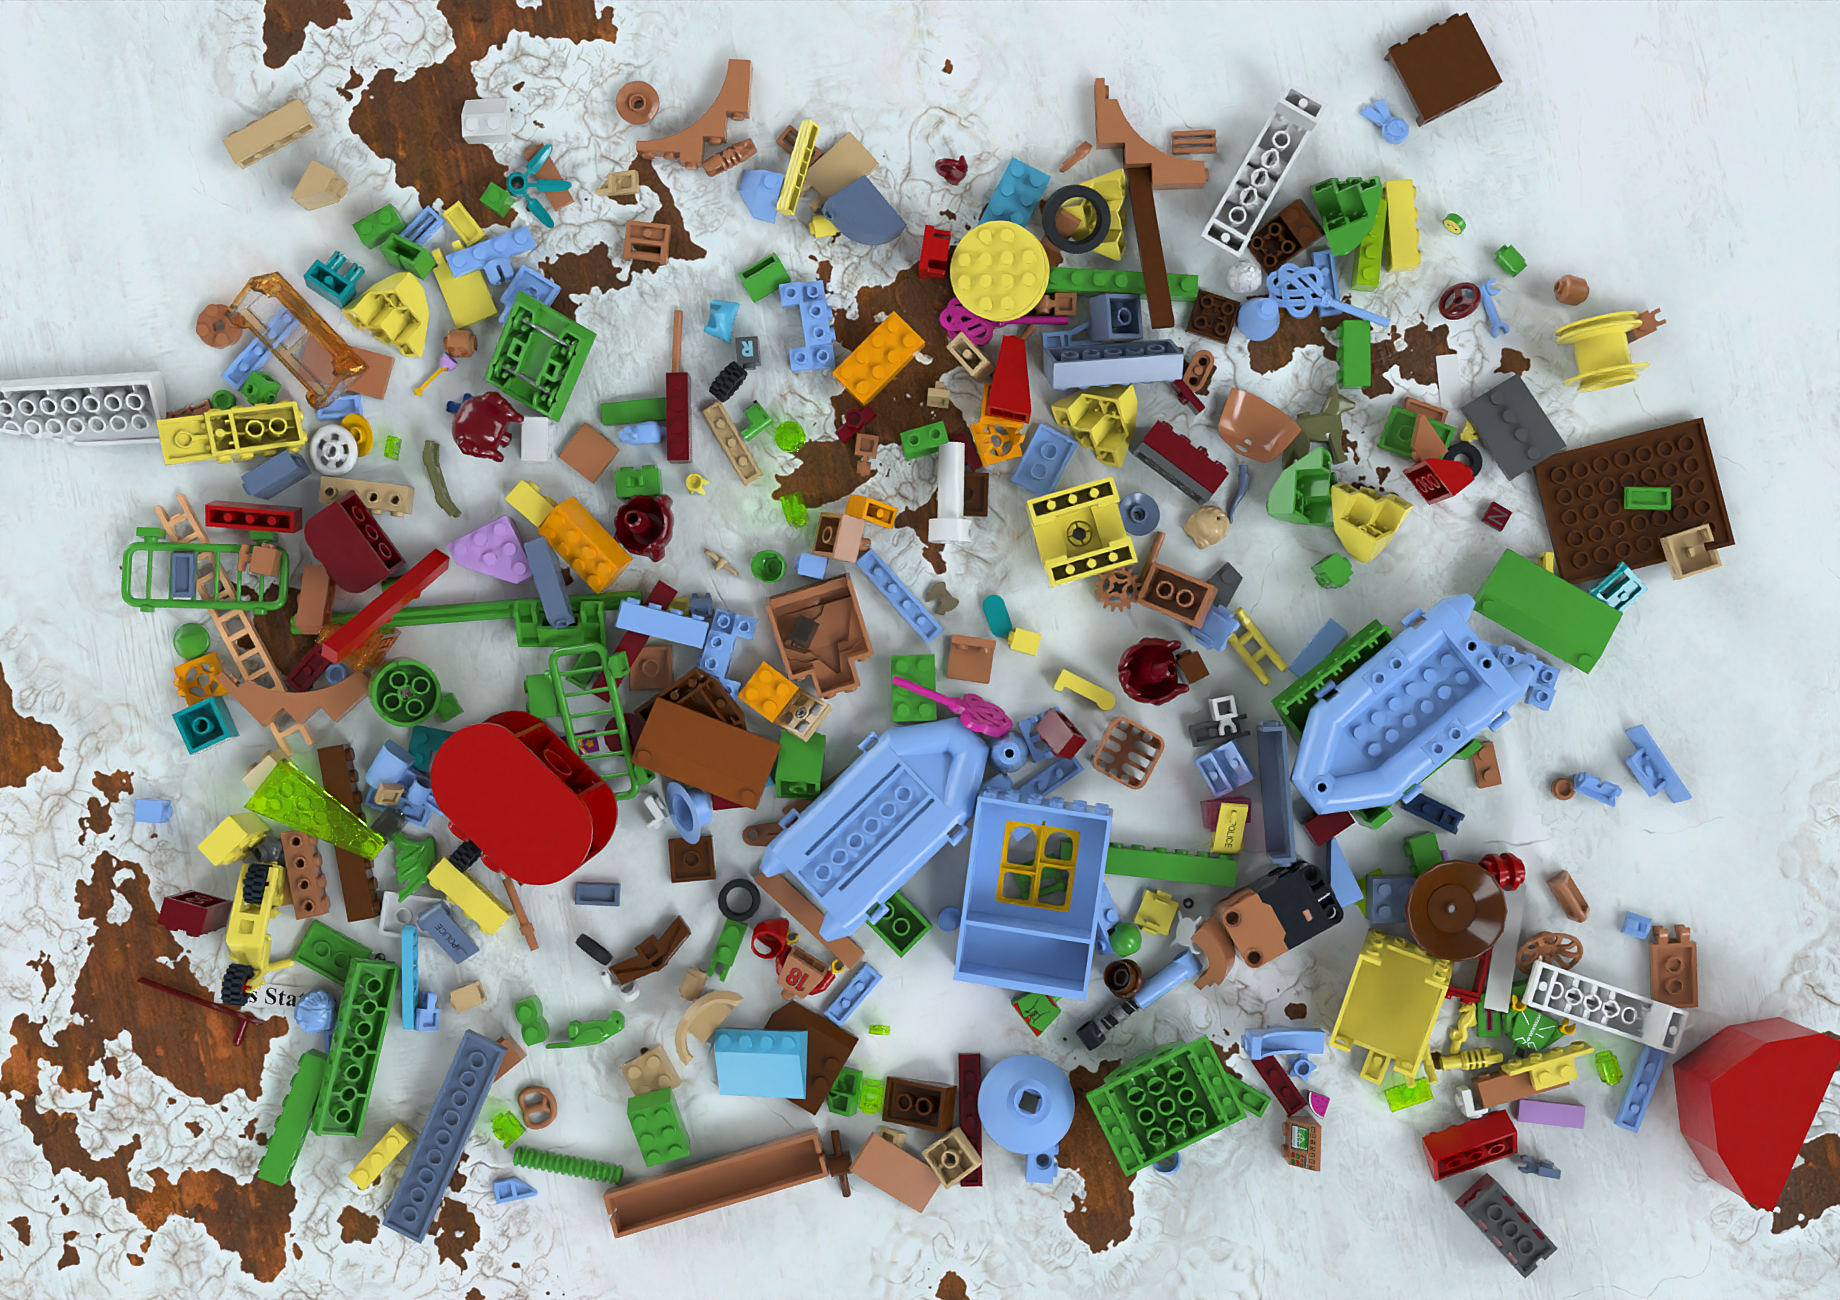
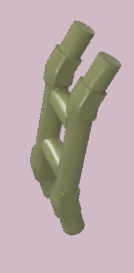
(442, 497)

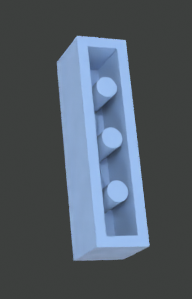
(661, 623)

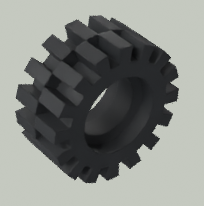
(728, 381)
(465, 856)

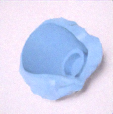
(316, 1011)

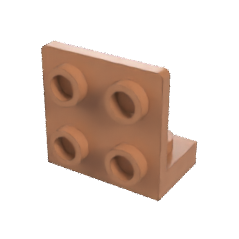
(970, 659)

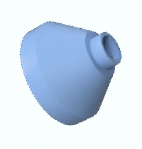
(1015, 1127)

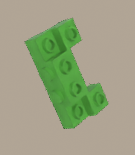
(536, 631)

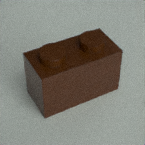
(1190, 666)

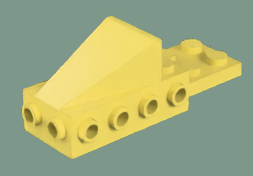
(233, 434)

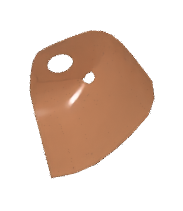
(1258, 421)

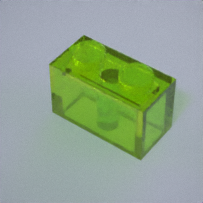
(795, 510)

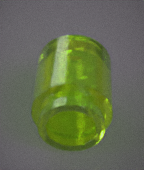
(1608, 1067)

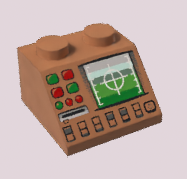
(1302, 1142)

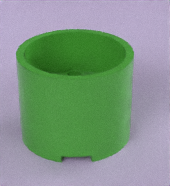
(395, 676)

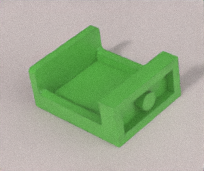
(923, 440)

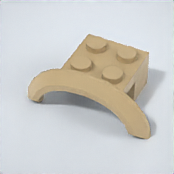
(703, 1019)

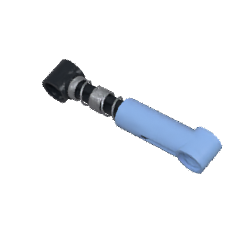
(1182, 967)

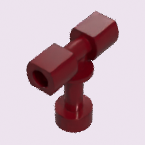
(854, 422)

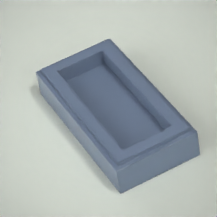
(183, 575)
(597, 894)

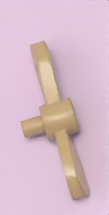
(720, 562)

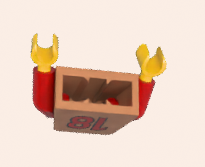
(801, 972)

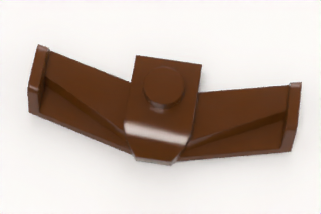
(652, 953)

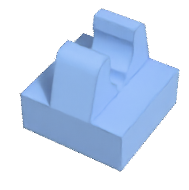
(1636, 925)

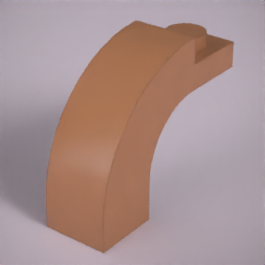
(1219, 950)

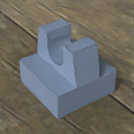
(701, 606)

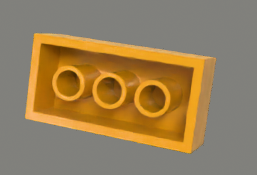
(878, 359)
(585, 545)

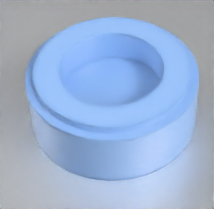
(336, 673)

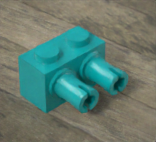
(331, 285)

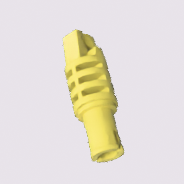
(1471, 1059)

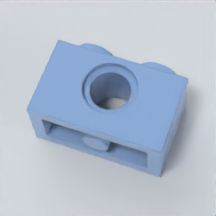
(1042, 1171)

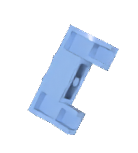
(816, 327)
(720, 646)
(1543, 681)

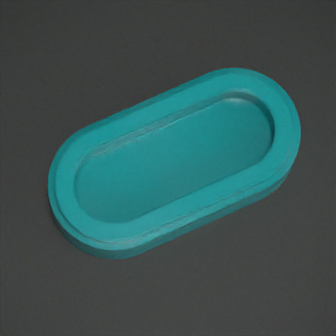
(997, 616)

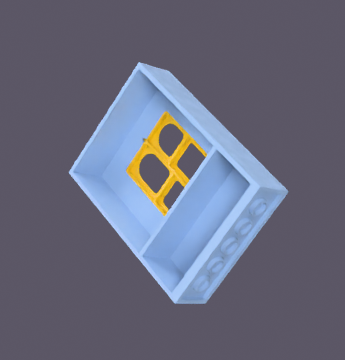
(1028, 941)

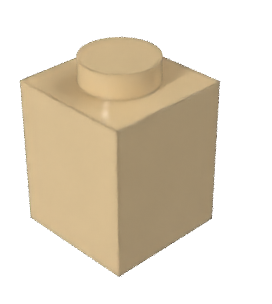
(468, 996)

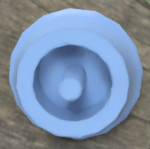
(949, 918)

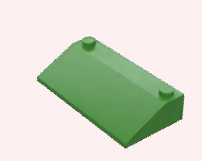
(1547, 610)

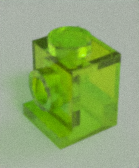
(874, 1105)
(507, 1128)

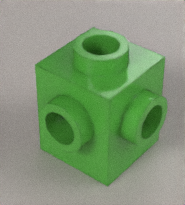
(261, 388)

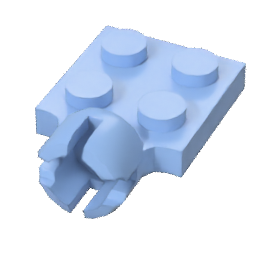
(531, 284)

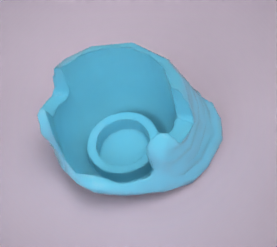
(722, 319)

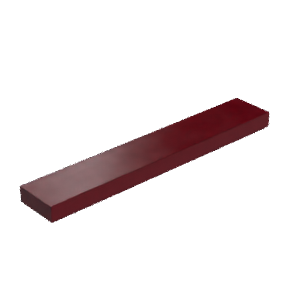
(633, 641)
(969, 1120)

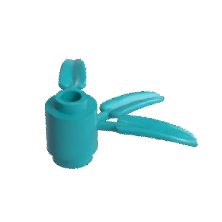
(542, 185)

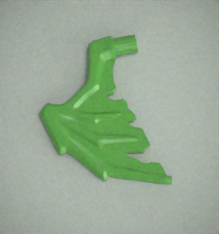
(414, 862)

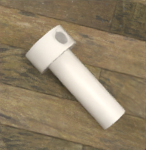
(949, 525)

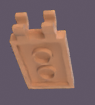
(1673, 968)

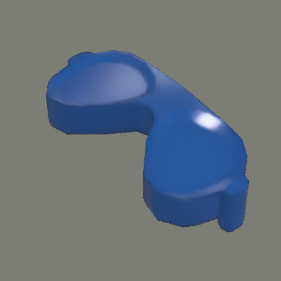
(452, 407)

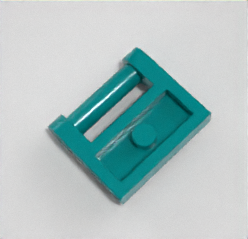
(1624, 592)

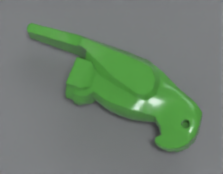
(592, 1031)

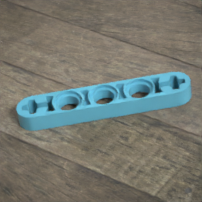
(410, 980)

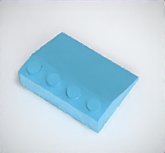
(761, 1062)

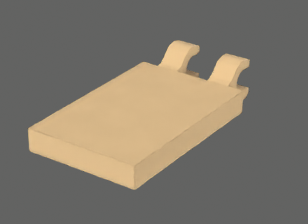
(837, 169)

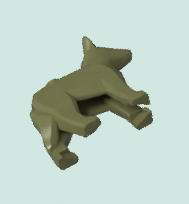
(1320, 428)

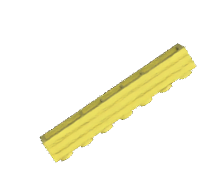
(797, 167)

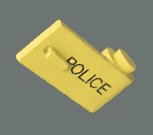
(1229, 829)

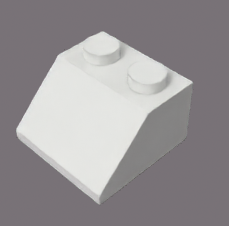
(486, 121)

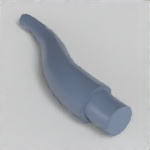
(1243, 483)

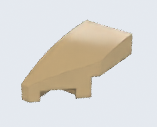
(620, 184)

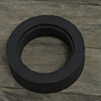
(1102, 224)

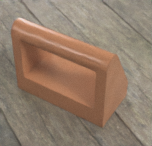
(1569, 897)

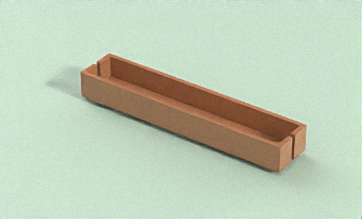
(716, 1182)

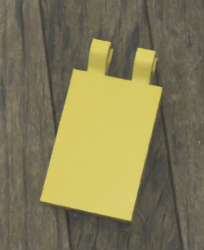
(465, 296)

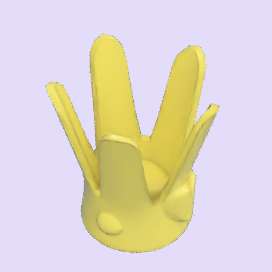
(695, 483)

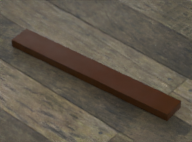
(1150, 248)

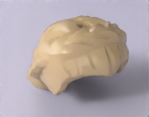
(1205, 527)

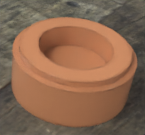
(1562, 789)

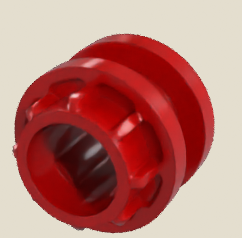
(1506, 869)

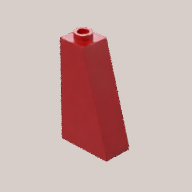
(1010, 385)

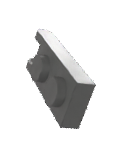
(1208, 732)

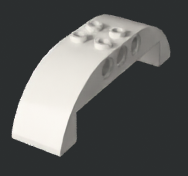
(1263, 170)
(1604, 1007)

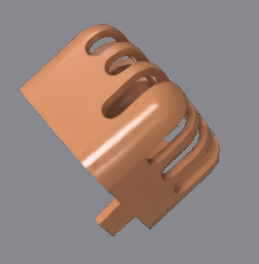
(1126, 747)

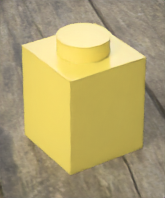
(1024, 641)

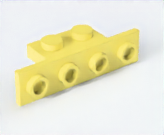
(1549, 1067)

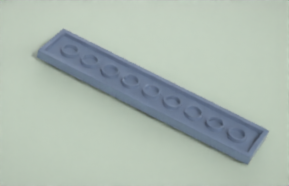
(444, 1135)

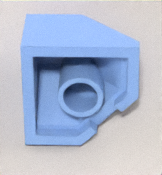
(761, 193)

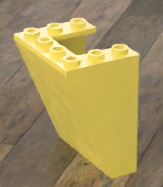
(1392, 1000)

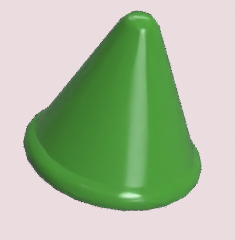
(191, 641)

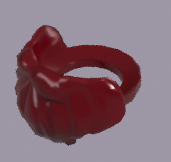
(952, 170)

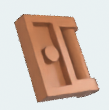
(647, 235)

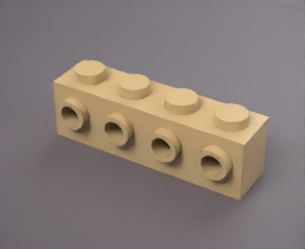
(270, 133)
(374, 495)

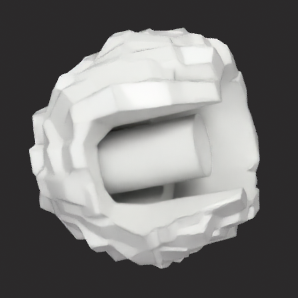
(1244, 276)

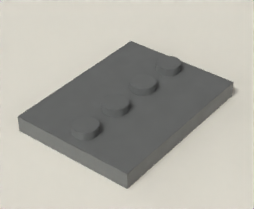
(1513, 427)

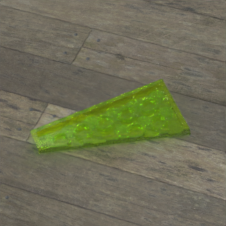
(303, 805)

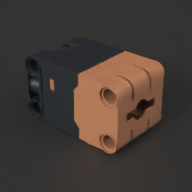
(1278, 912)

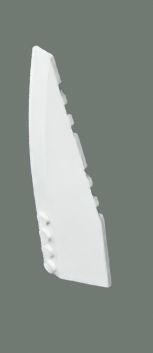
(85, 408)

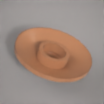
(633, 93)

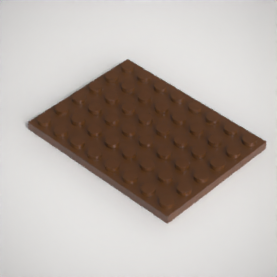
(1585, 499)

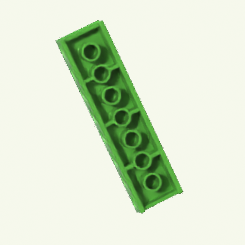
(355, 1047)

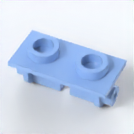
(1589, 785)

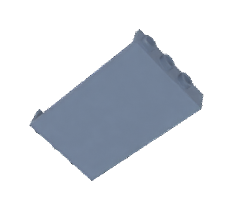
(1276, 793)

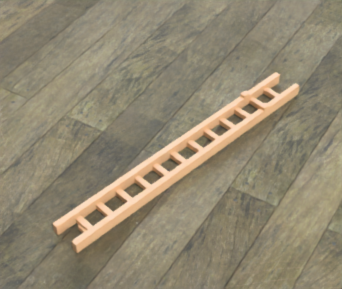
(219, 620)

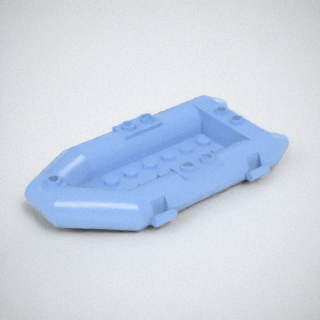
(1404, 712)
(881, 820)

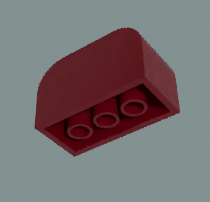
(351, 544)

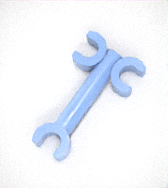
(1486, 292)

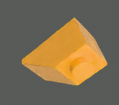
(871, 511)

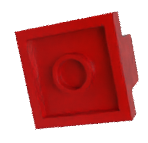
(934, 253)

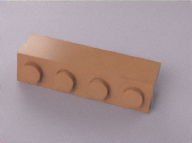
(1501, 1088)

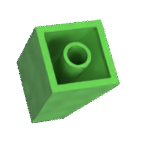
(800, 767)

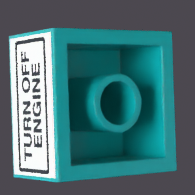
(205, 725)

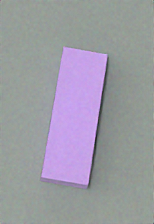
(1550, 1113)

